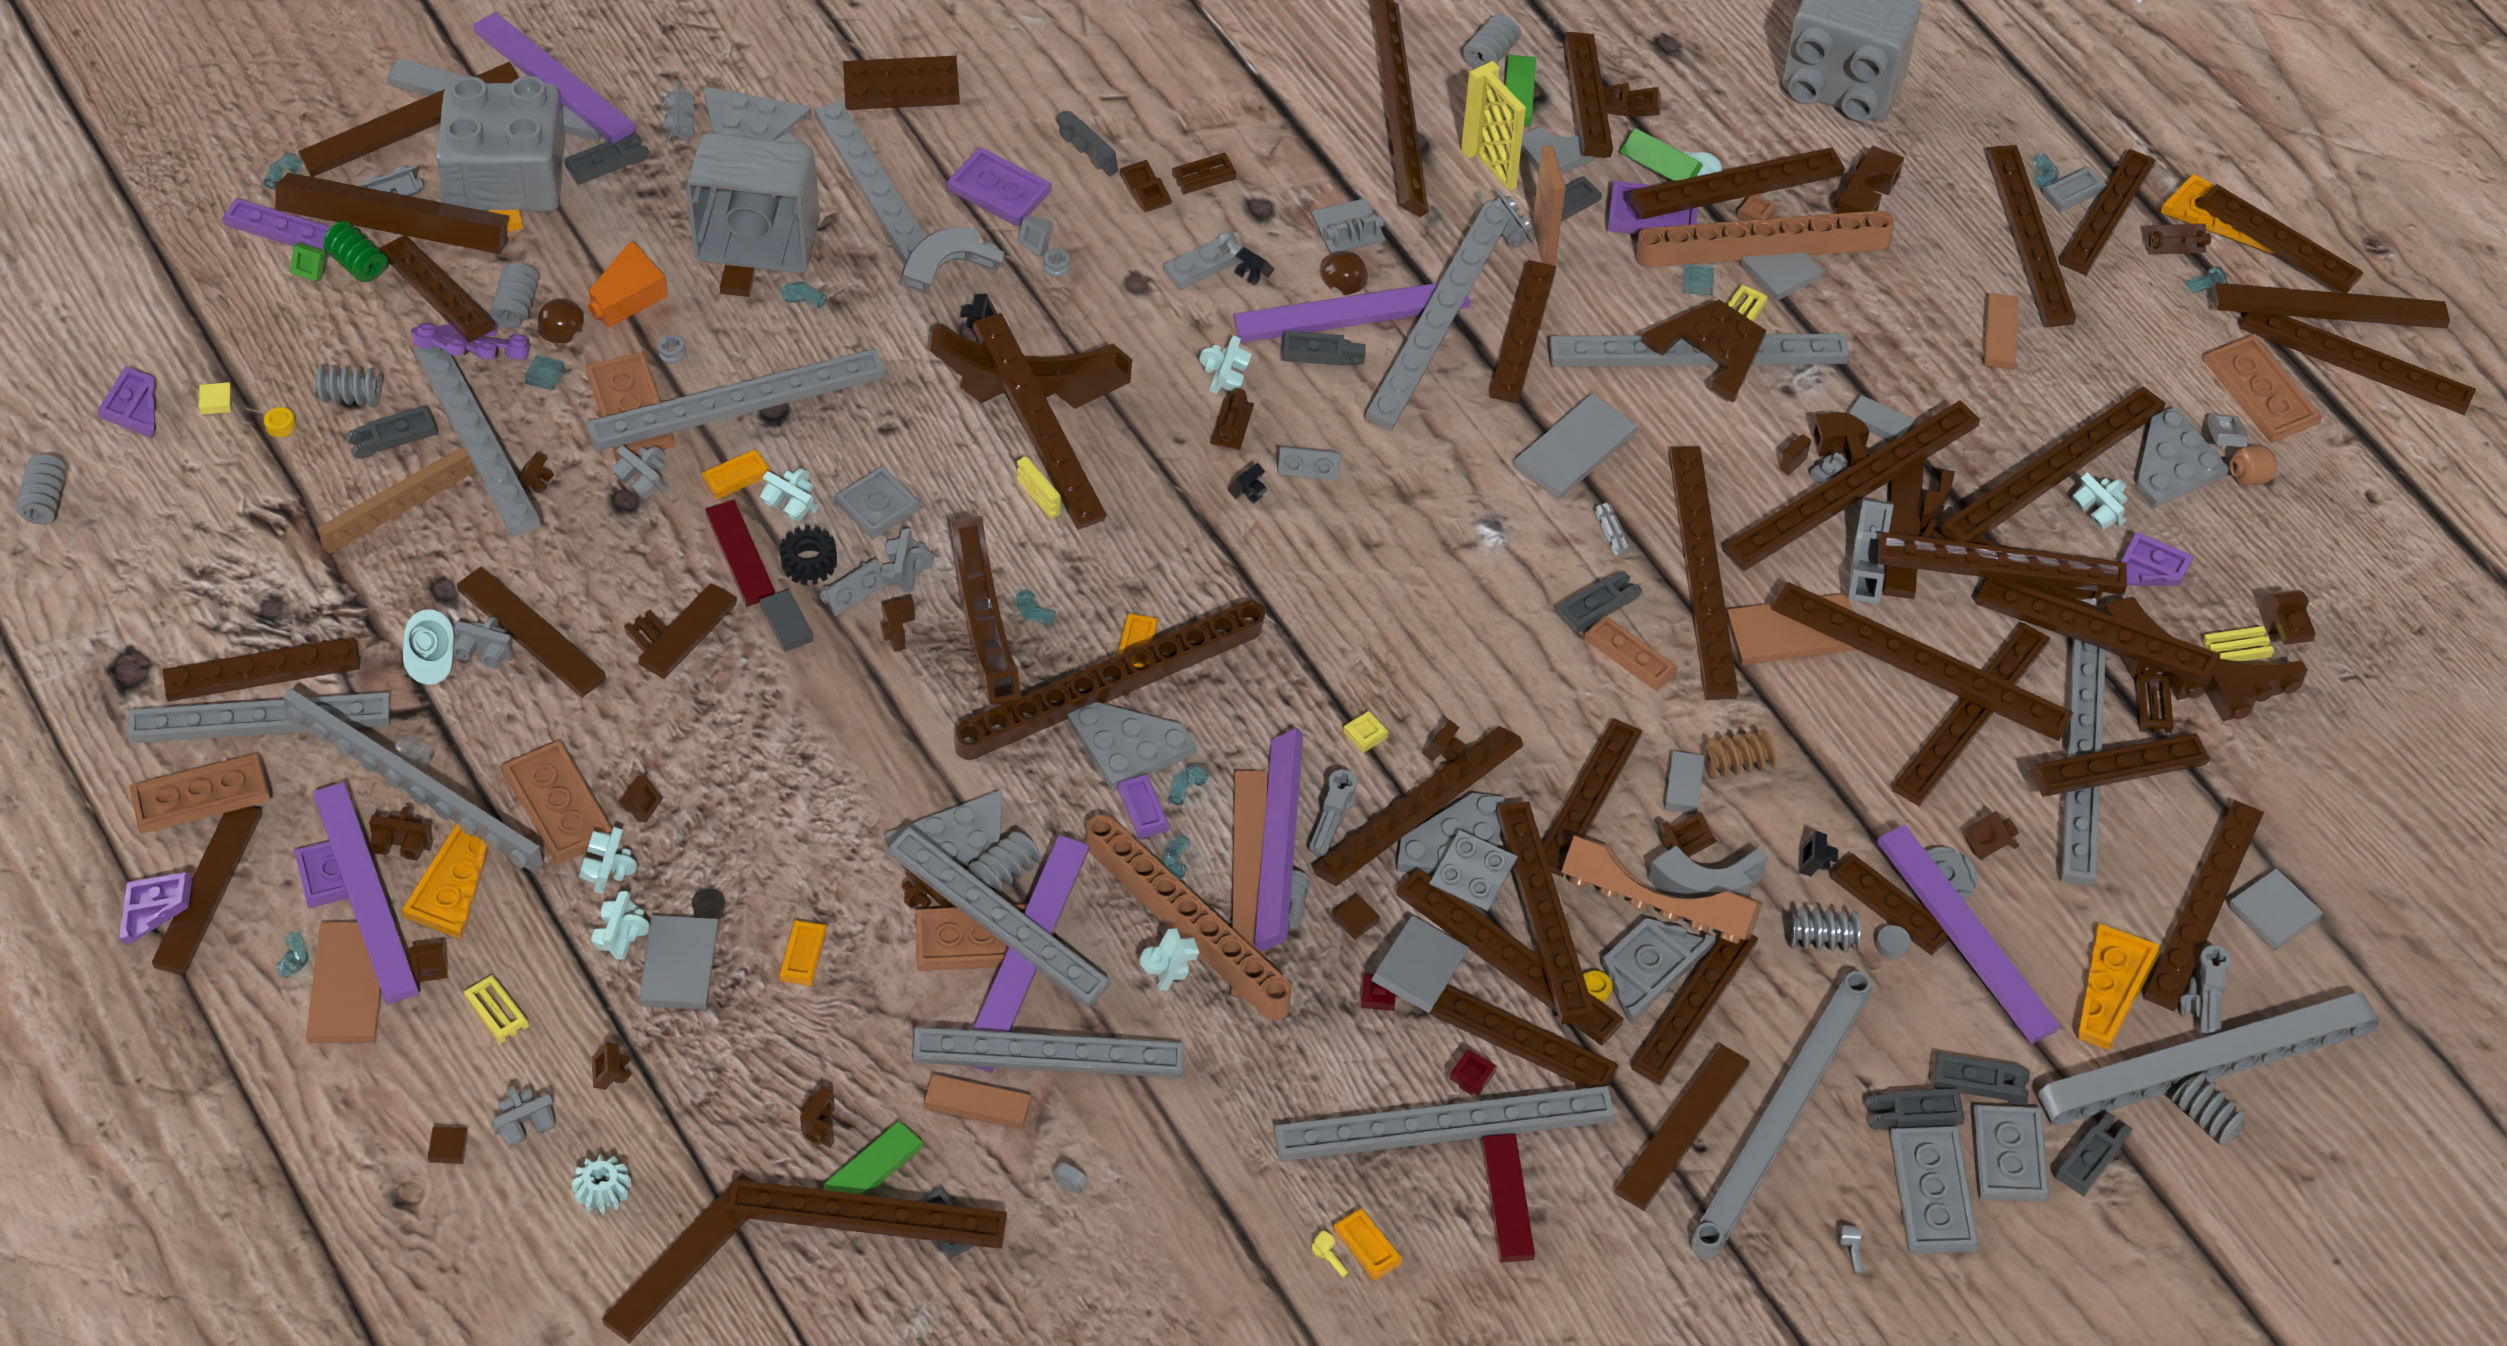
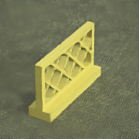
(1481, 128)

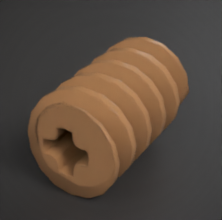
(1739, 752)

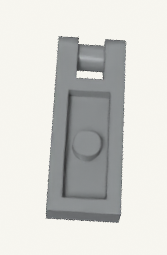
(1203, 261)

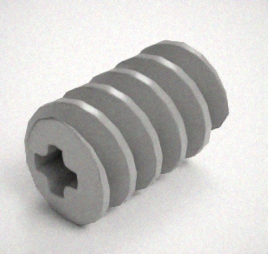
(1492, 41)
(514, 295)
(347, 386)
(40, 489)
(1005, 860)
(1825, 929)
(2210, 1109)

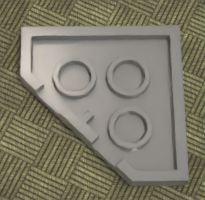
(2176, 460)
(1129, 742)
(1429, 842)

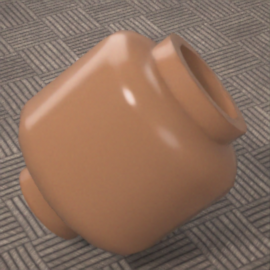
(2253, 465)

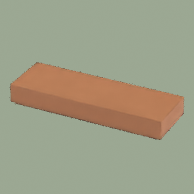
(2001, 331)
(1630, 653)
(977, 1101)

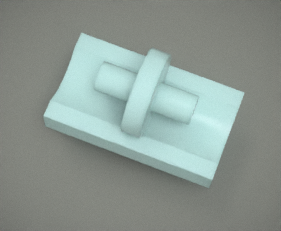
(1222, 361)
(799, 502)
(2109, 509)
(606, 846)
(624, 924)
(1170, 958)

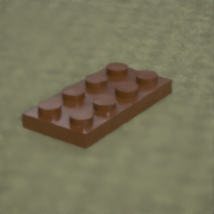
(901, 82)

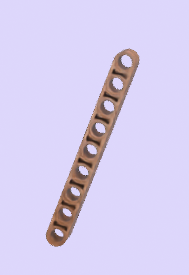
(1764, 237)
(1185, 911)

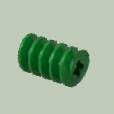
(354, 252)

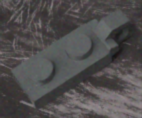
(1322, 349)

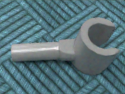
(2191, 1000)
(1852, 1237)

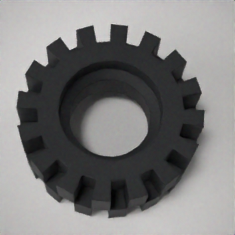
(808, 541)

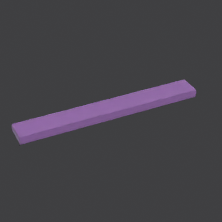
(537, 63)
(1335, 313)
(1279, 840)
(365, 893)
(1045, 910)
(1968, 934)

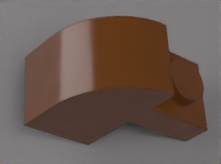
(1840, 434)
(2287, 615)

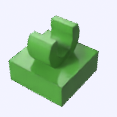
(308, 261)

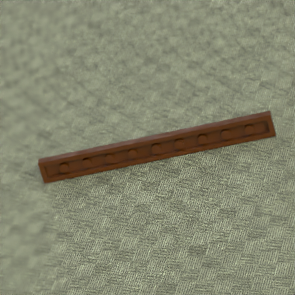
(1400, 107)
(2053, 467)
(1851, 485)
(1703, 573)
(1923, 661)

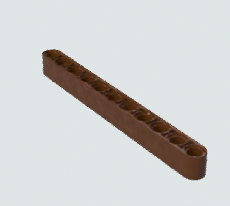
(1102, 690)

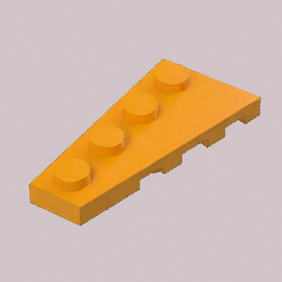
(2185, 207)
(449, 885)
(2114, 982)

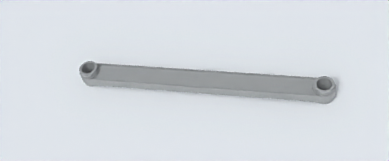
(1781, 1116)

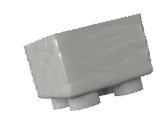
(1851, 54)
(501, 145)
(753, 201)

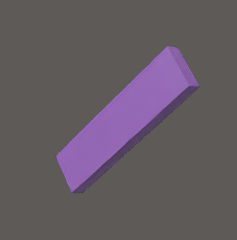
(274, 224)

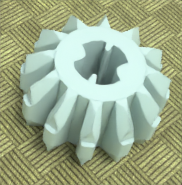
(601, 1184)

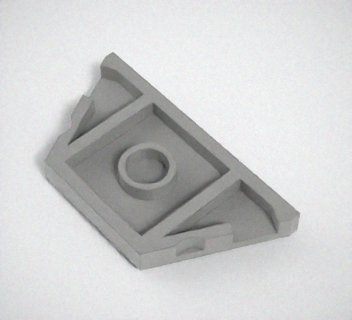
(753, 114)
(961, 831)
(1651, 962)

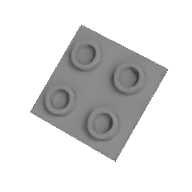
(1349, 226)
(1473, 871)

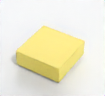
(215, 398)
(1365, 731)

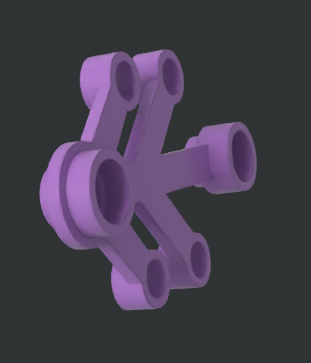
(429, 336)

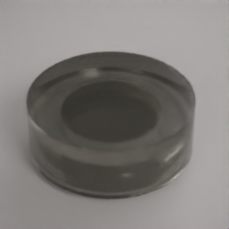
(708, 904)

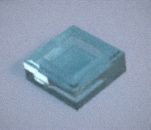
(1698, 279)
(544, 373)

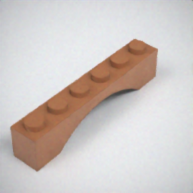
(1599, 865)

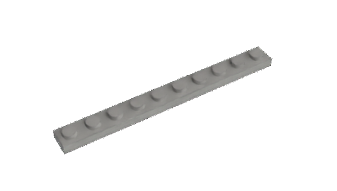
(1438, 316)
(1630, 351)
(735, 399)
(478, 440)
(2084, 737)
(419, 785)
(1443, 1123)

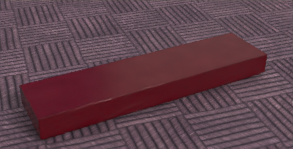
(739, 552)
(1508, 1198)

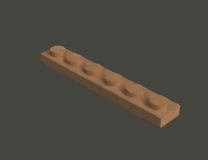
(395, 500)

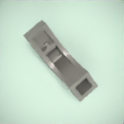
(945, 247)
(1865, 572)
(1681, 877)

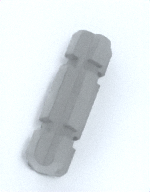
(1612, 529)

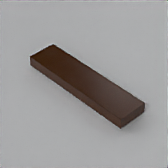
(687, 631)
(1890, 903)

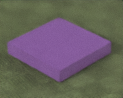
(320, 875)

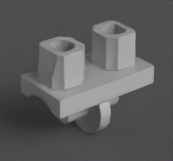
(630, 464)
(909, 559)
(484, 639)
(509, 1123)

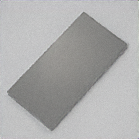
(1575, 446)
(1934, 1190)

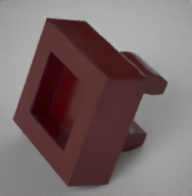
(1376, 996)
(1472, 1073)

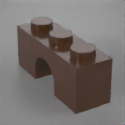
(1875, 172)

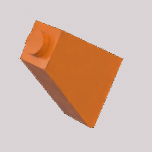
(626, 287)

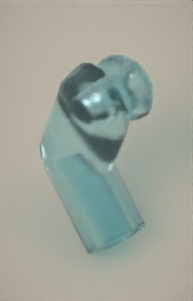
(277, 169)
(2049, 171)
(2207, 281)
(802, 292)
(1031, 611)
(1183, 780)
(1173, 854)
(295, 958)

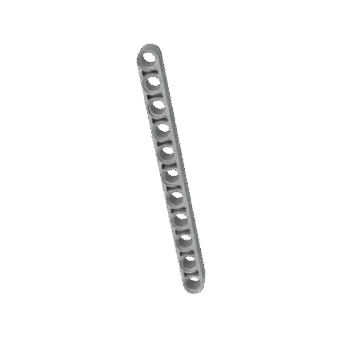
(2215, 1055)

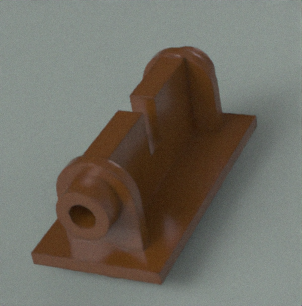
(2177, 239)
(1233, 420)

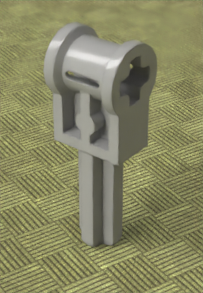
(1338, 800)
(2211, 979)

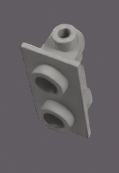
(680, 108)
(401, 179)
(1518, 227)
(1309, 463)
(853, 587)

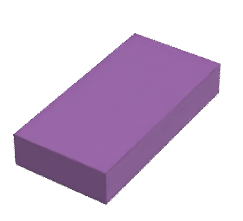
(1143, 806)

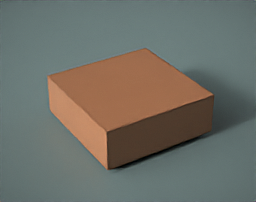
(1756, 208)

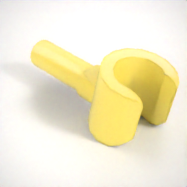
(1322, 1248)

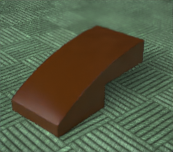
(1624, 102)
(1144, 186)
(1936, 501)

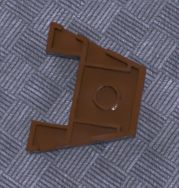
(1719, 334)

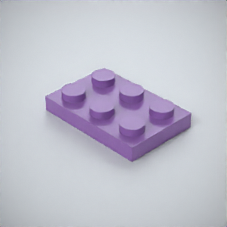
(999, 186)
(1625, 219)

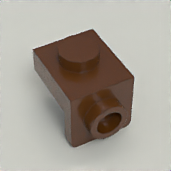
(894, 615)
(1992, 834)
(1689, 835)
(814, 1117)

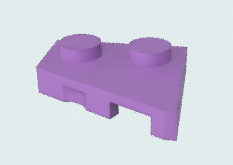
(131, 402)
(2155, 563)
(152, 903)

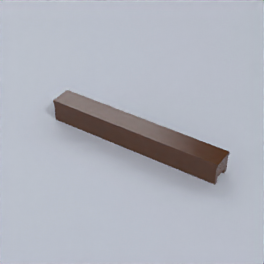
(391, 212)

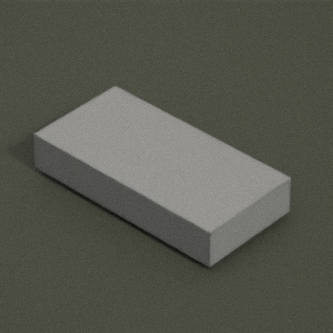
(2074, 189)
(1882, 419)
(2227, 430)
(1684, 782)

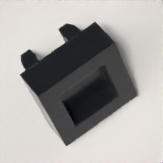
(1253, 263)
(980, 309)
(1249, 484)
(1816, 854)

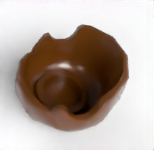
(1344, 271)
(560, 320)

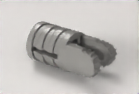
(1299, 890)

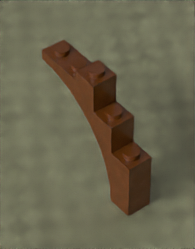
(1073, 378)
(979, 603)
(2232, 686)

